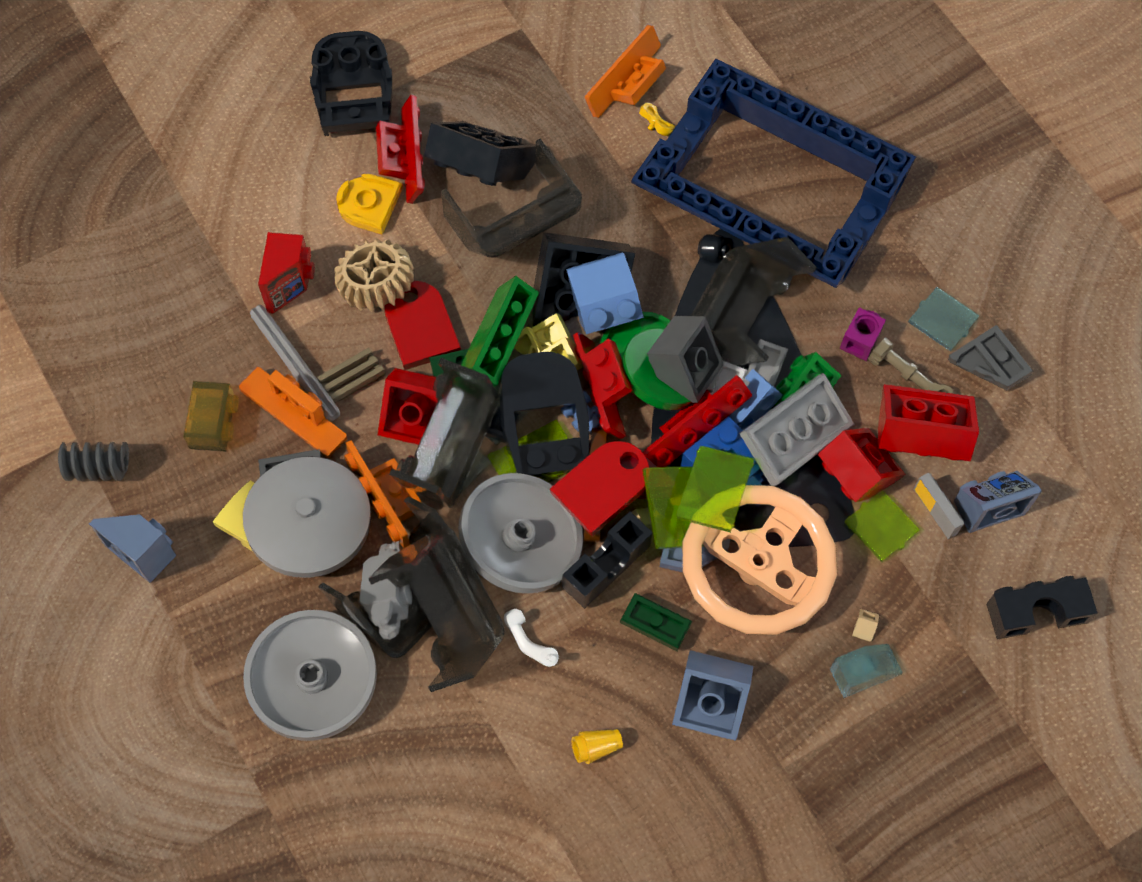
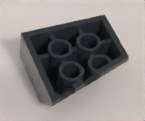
(479, 152)
(551, 279)

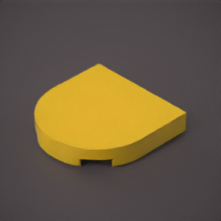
(368, 201)

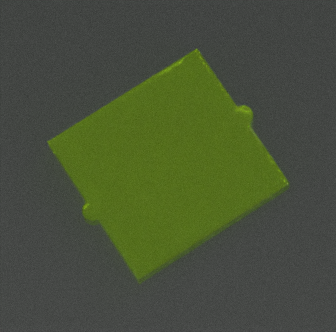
(882, 526)

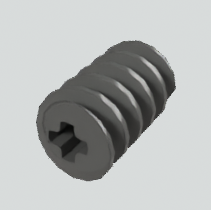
(93, 463)

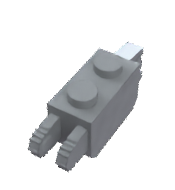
(384, 600)

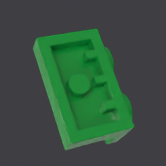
(804, 370)

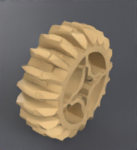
(374, 274)

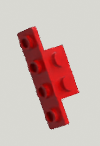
(400, 149)
(606, 378)
(696, 421)

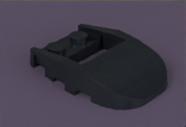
(351, 62)
(539, 383)

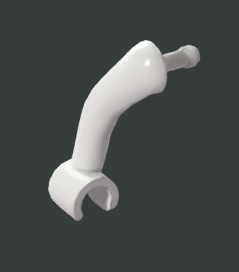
(542, 654)

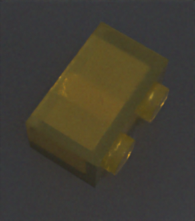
(210, 416)

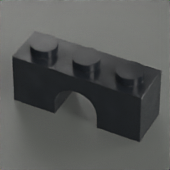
(593, 574)
(1066, 599)

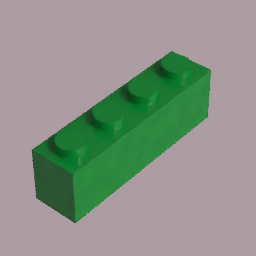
(500, 329)

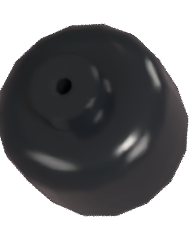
(712, 248)

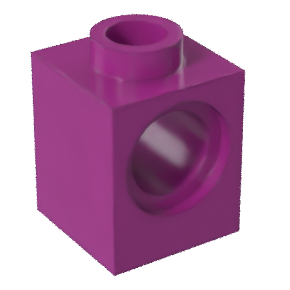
(858, 343)

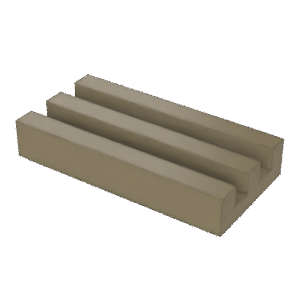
(347, 366)

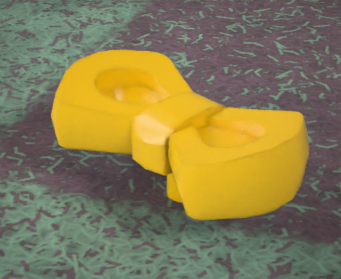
(650, 113)

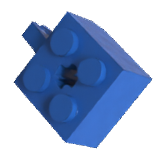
(727, 439)

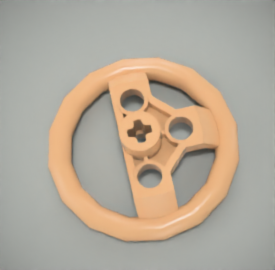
(807, 592)

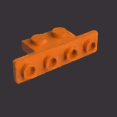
(629, 75)
(294, 409)
(386, 492)

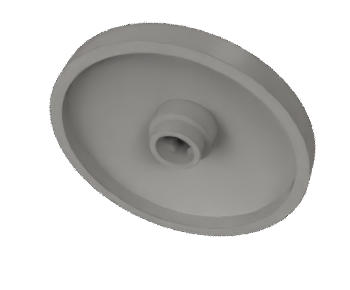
(307, 517)
(519, 533)
(310, 675)

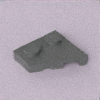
(992, 359)

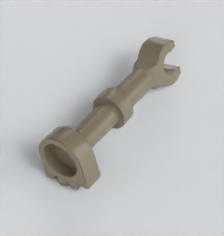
(909, 371)

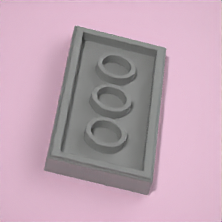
(796, 429)

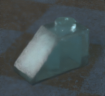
(864, 668)

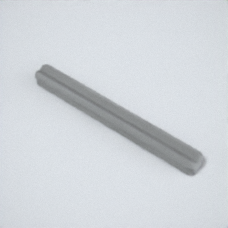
(293, 360)

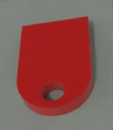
(421, 326)
(601, 486)

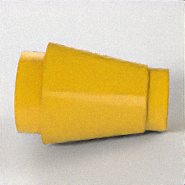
(595, 744)

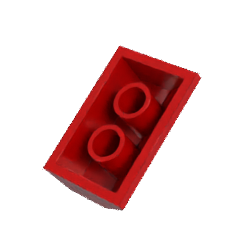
(927, 423)

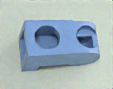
(762, 400)

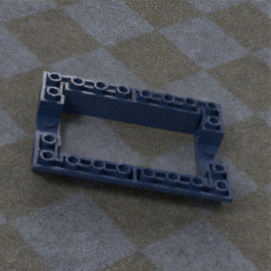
(797, 123)

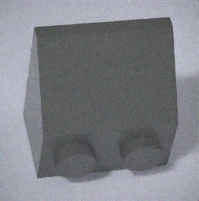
(686, 356)

